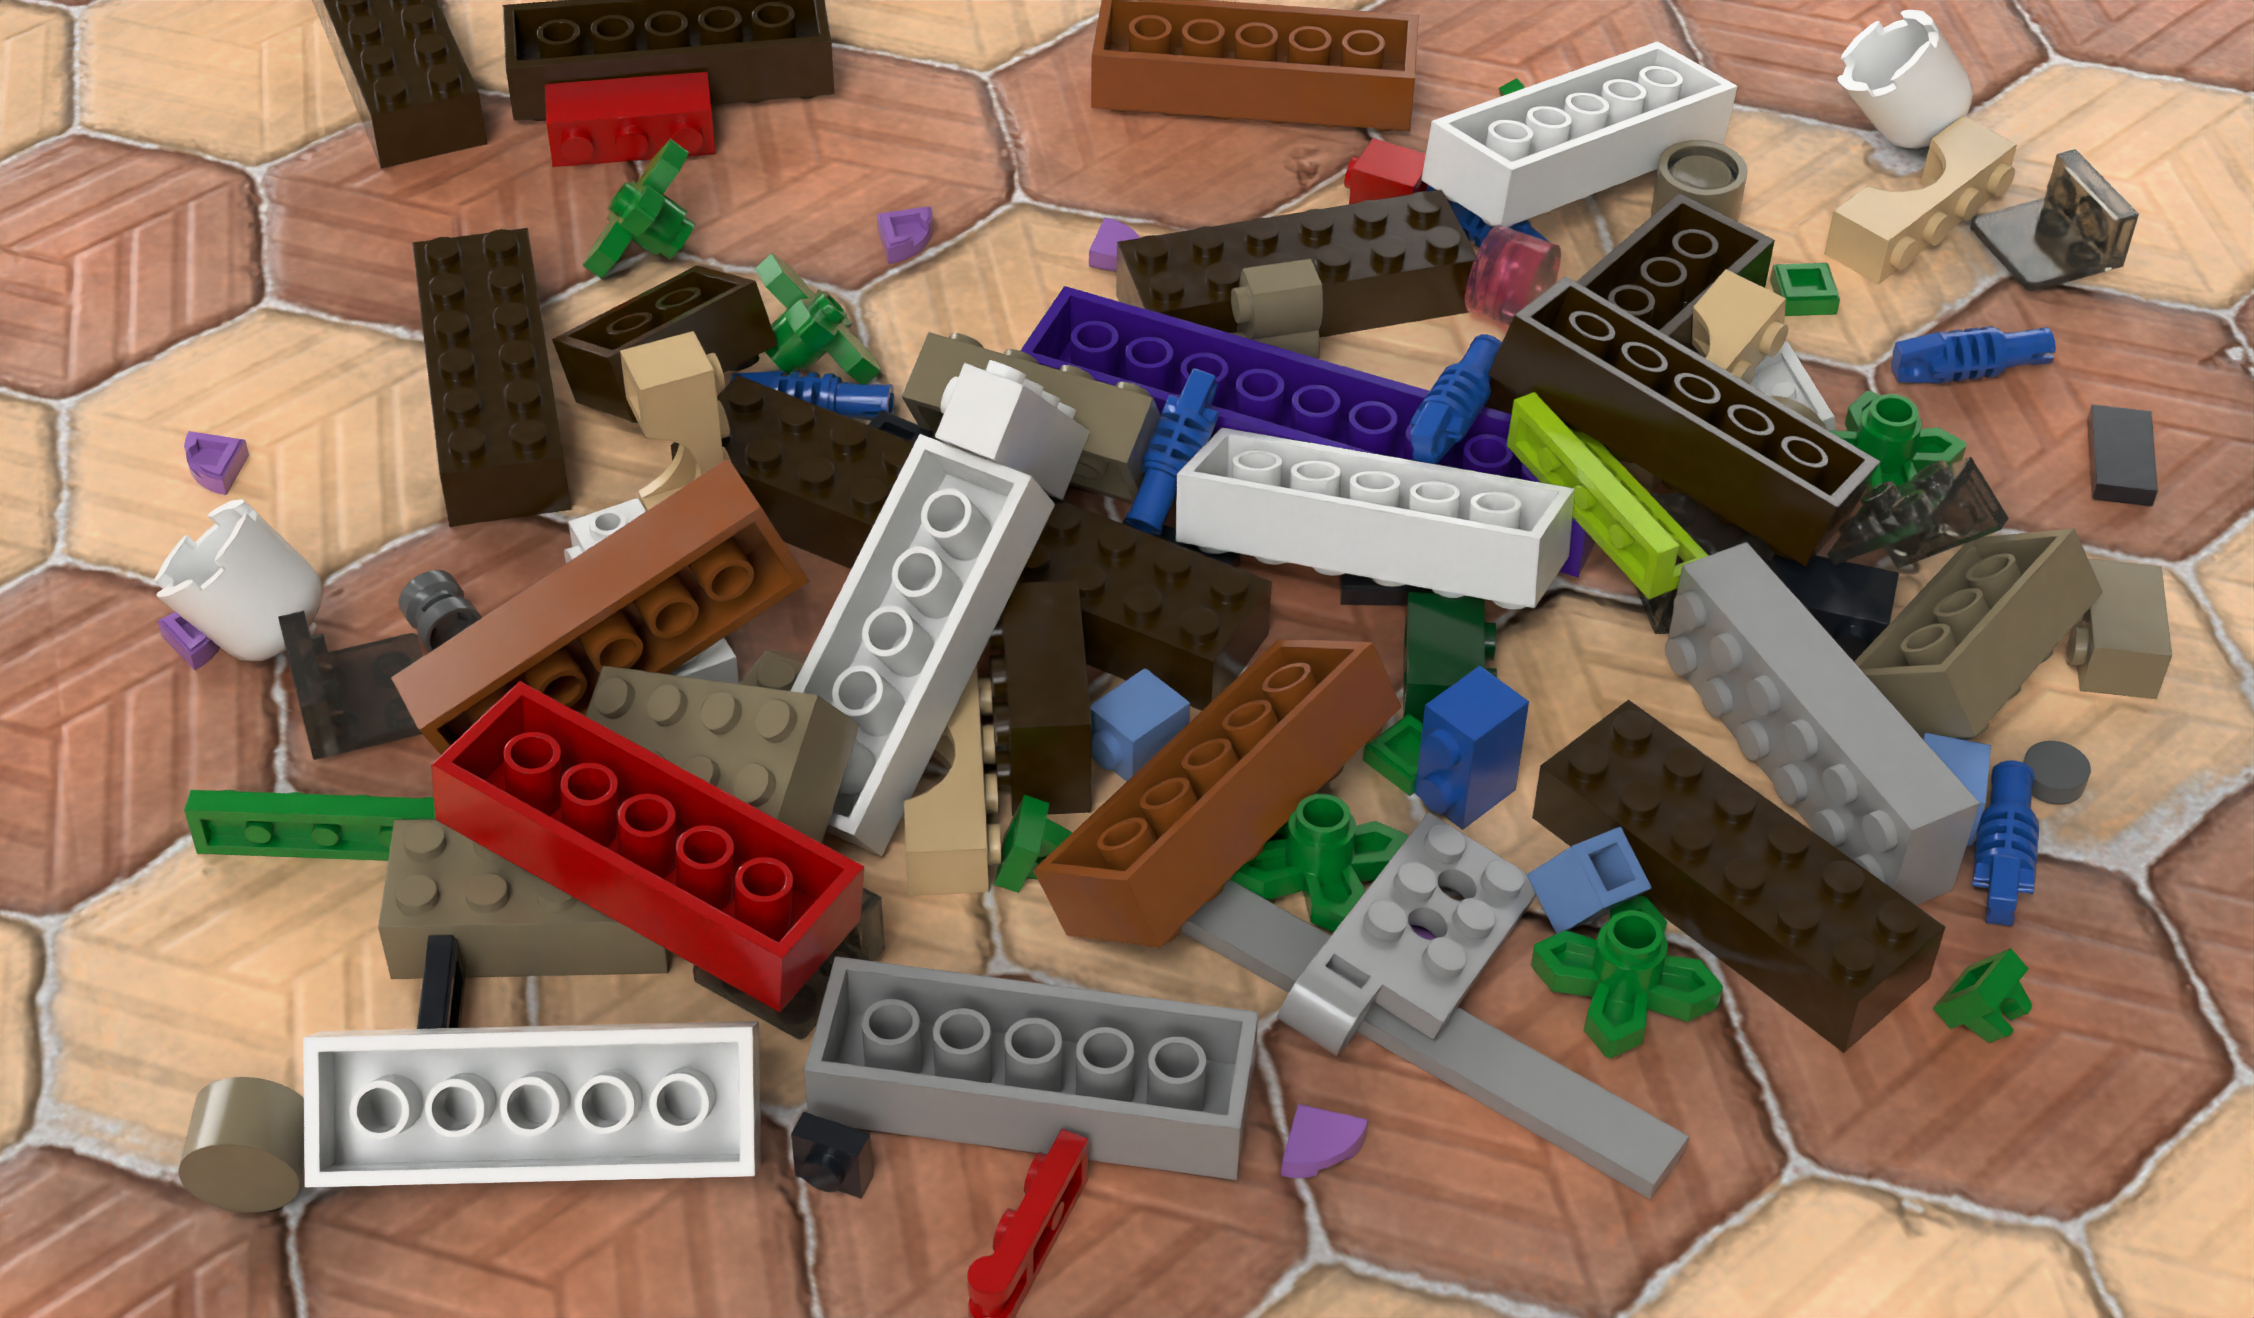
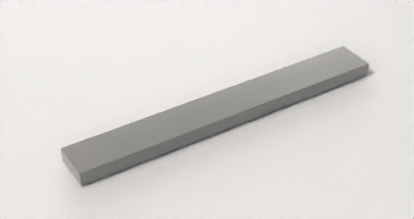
(1463, 1054)

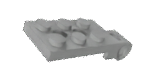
(1385, 962)

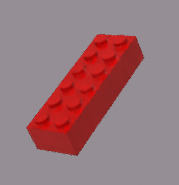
(649, 844)

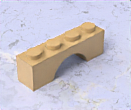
(1888, 229)
(1734, 329)
(675, 399)
(947, 825)

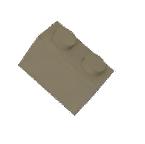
(2124, 634)

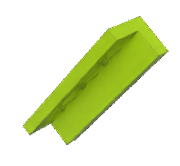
(1606, 497)

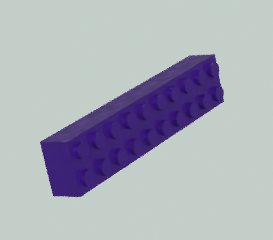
(1265, 387)

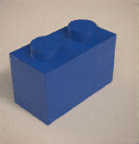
(1471, 747)

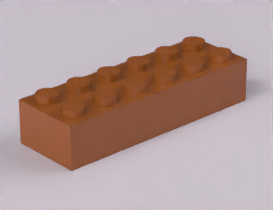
(1256, 62)
(628, 602)
(1217, 792)

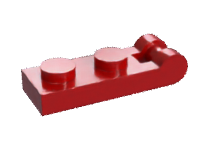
(1027, 1235)

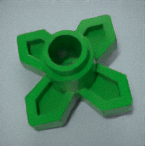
(644, 214)
(811, 326)
(1892, 433)
(1323, 857)
(1626, 976)

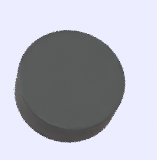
(2059, 771)

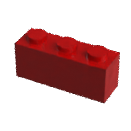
(628, 118)

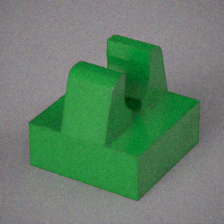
(1027, 843)
(1982, 994)

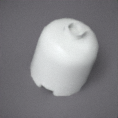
(1906, 79)
(239, 583)

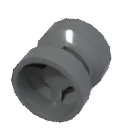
(436, 607)

